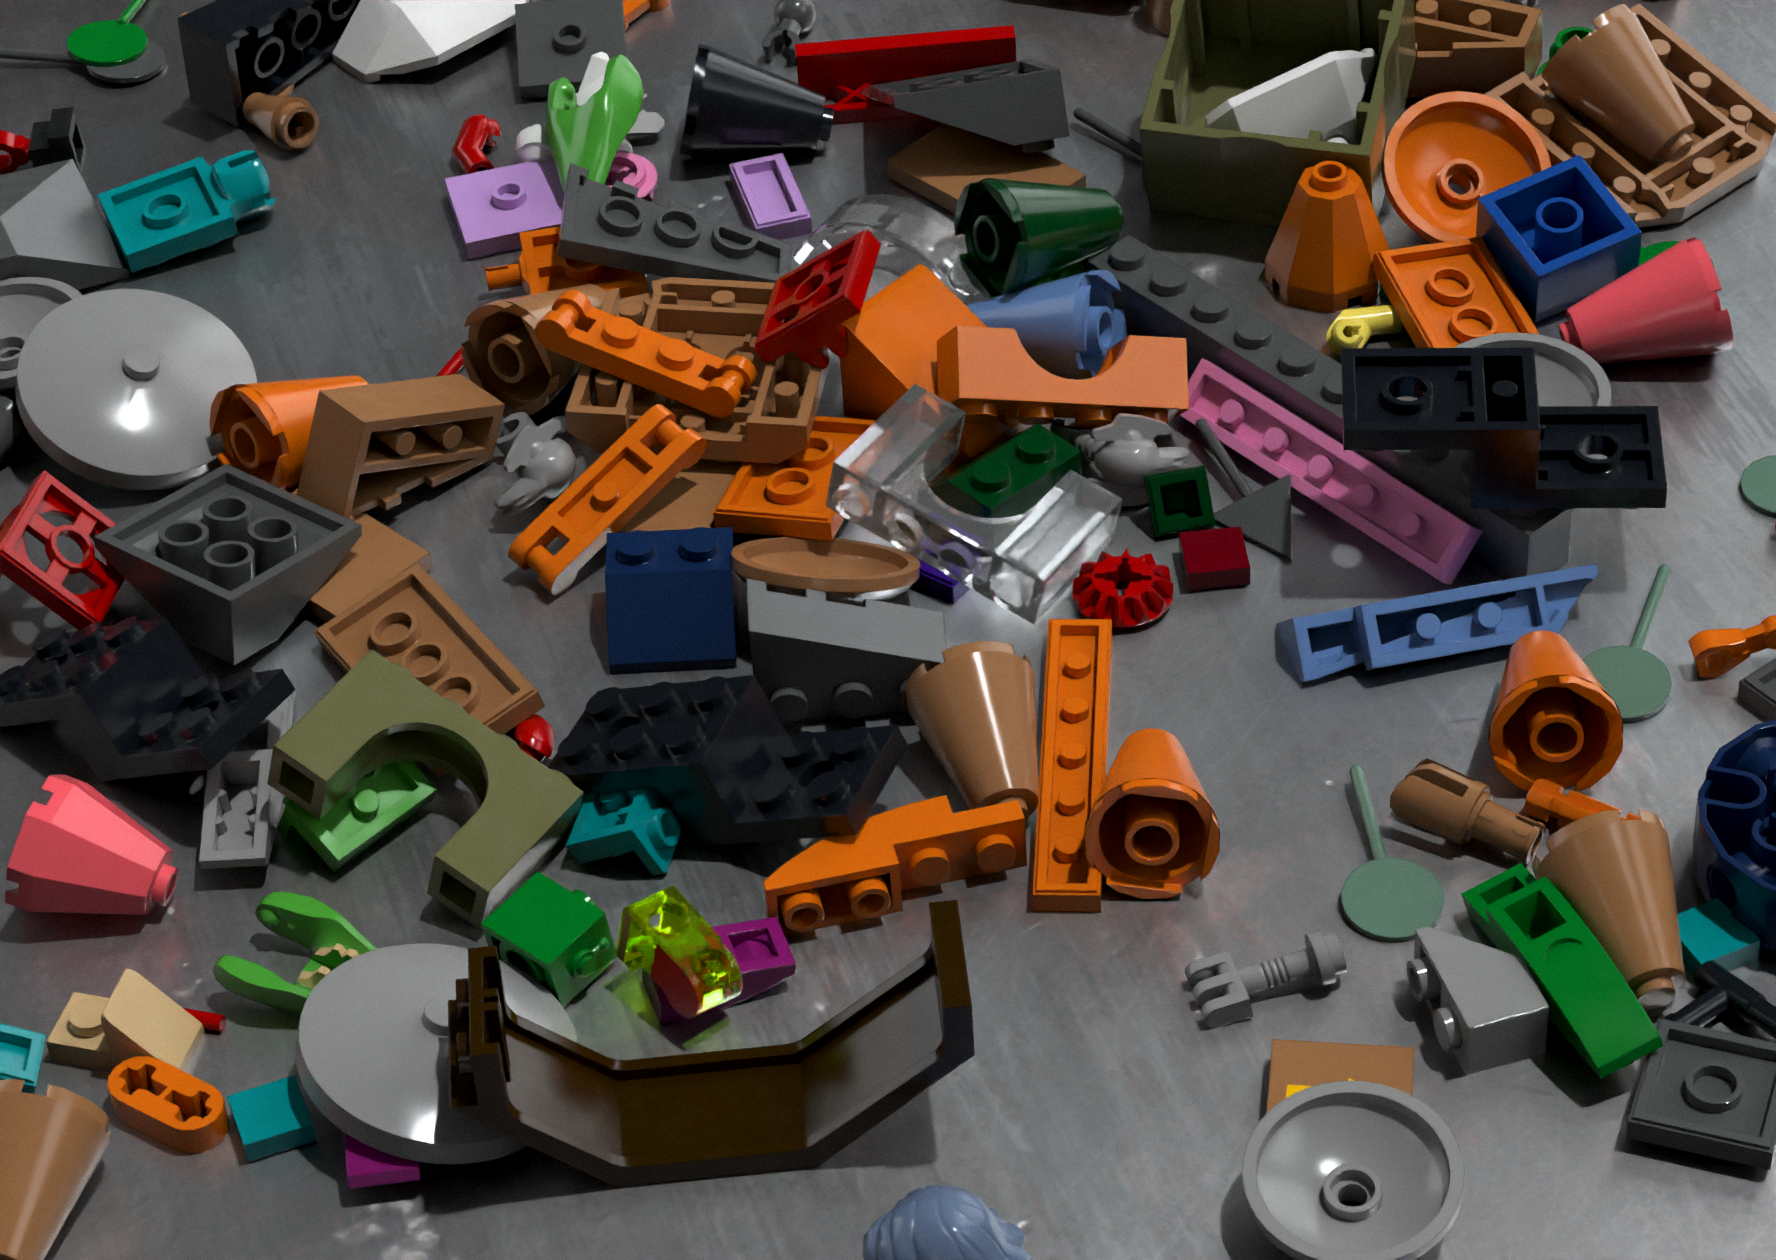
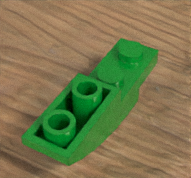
(1569, 965)

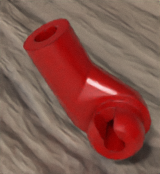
(473, 137)
(534, 737)

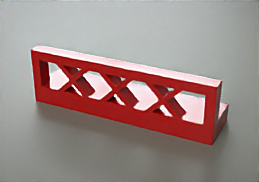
(849, 66)

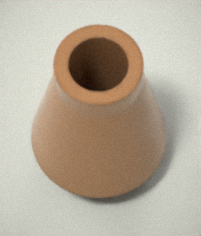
(283, 119)

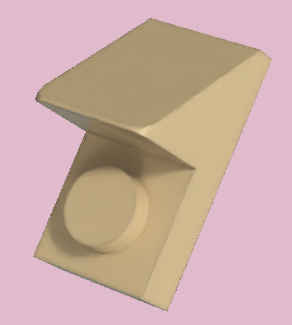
(127, 1025)

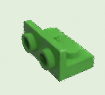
(363, 815)

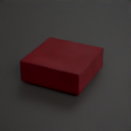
(1214, 558)

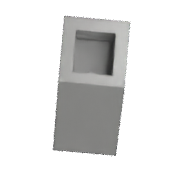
(1479, 1000)

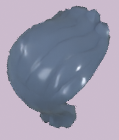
(943, 1226)

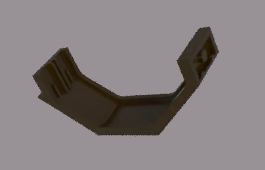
(714, 1108)

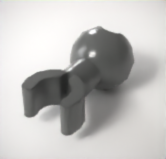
(792, 19)

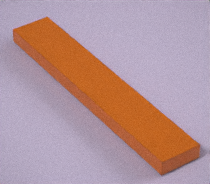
(1071, 762)

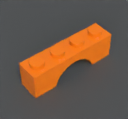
(993, 375)

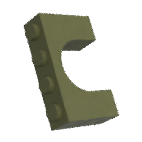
(388, 717)

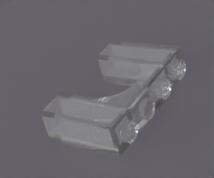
(1011, 560)

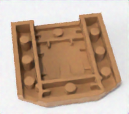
(1728, 135)
(724, 321)

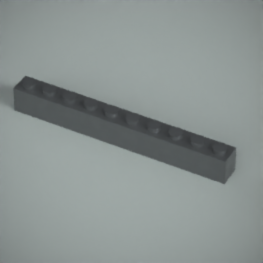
(1175, 303)

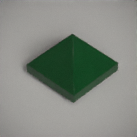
(1179, 501)

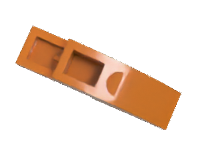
(892, 853)

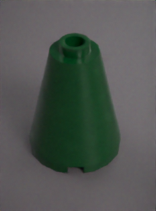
(1030, 230)

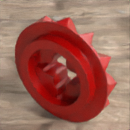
(1144, 600)

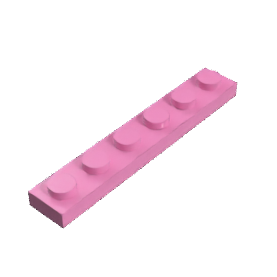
(1329, 474)

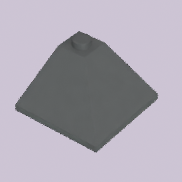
(1003, 101)
(55, 229)
(229, 559)

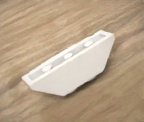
(416, 33)
(1307, 98)

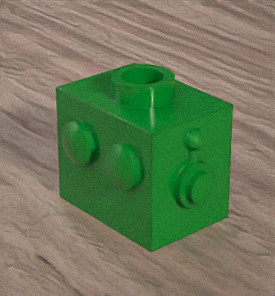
(552, 936)

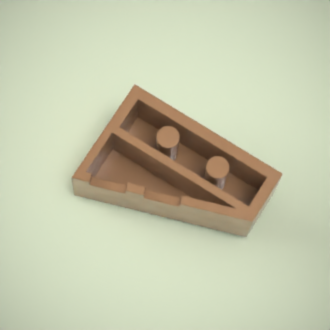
(1473, 45)
(394, 436)

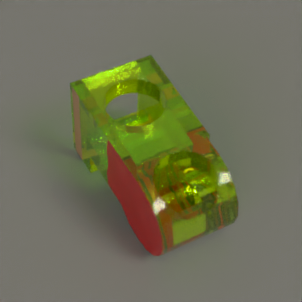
(679, 954)

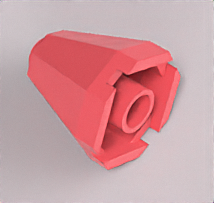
(87, 856)

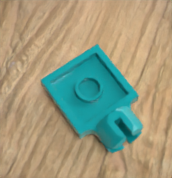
(186, 207)

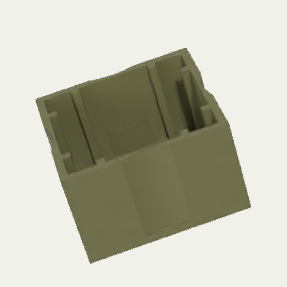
(1236, 45)

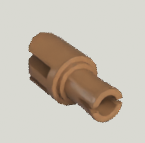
(1463, 811)

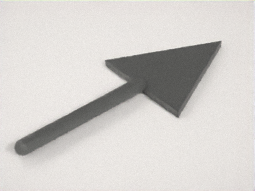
(1262, 513)

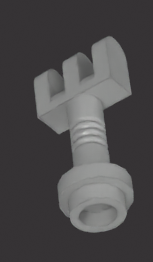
(1225, 990)

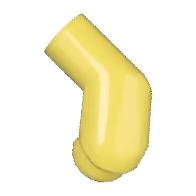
(1358, 325)

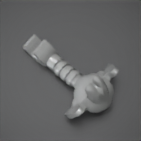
(1124, 453)
(544, 463)

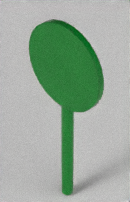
(109, 41)

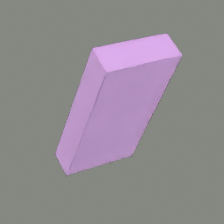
(770, 197)

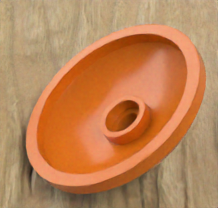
(1460, 142)

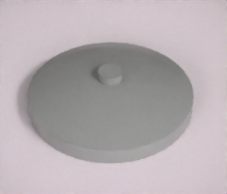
(127, 387)
(380, 1055)

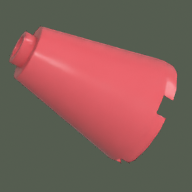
(1654, 311)

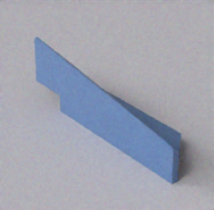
(1432, 623)

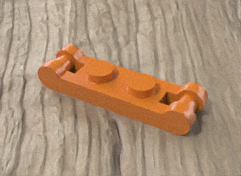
(644, 356)
(606, 497)

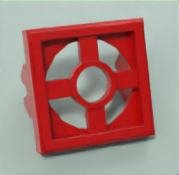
(839, 290)
(52, 497)

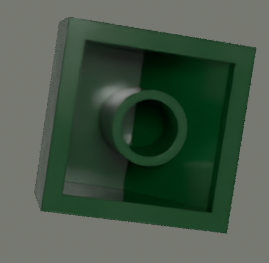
(1009, 474)

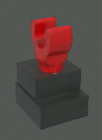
(49, 143)

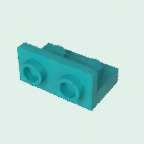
(624, 823)

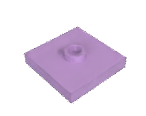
(502, 202)

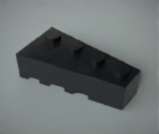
(256, 47)

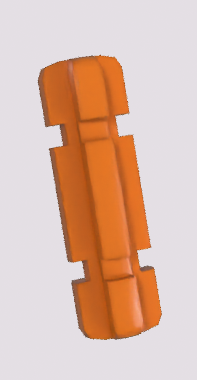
(1547, 802)

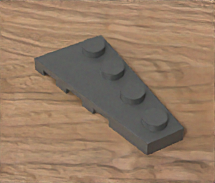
(636, 235)

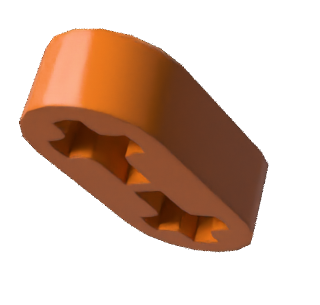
(161, 1112)

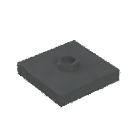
(561, 37)
(1708, 1095)

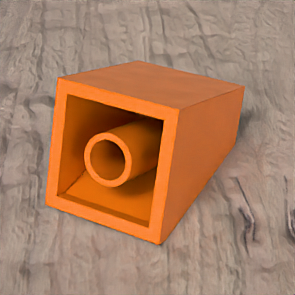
(897, 347)

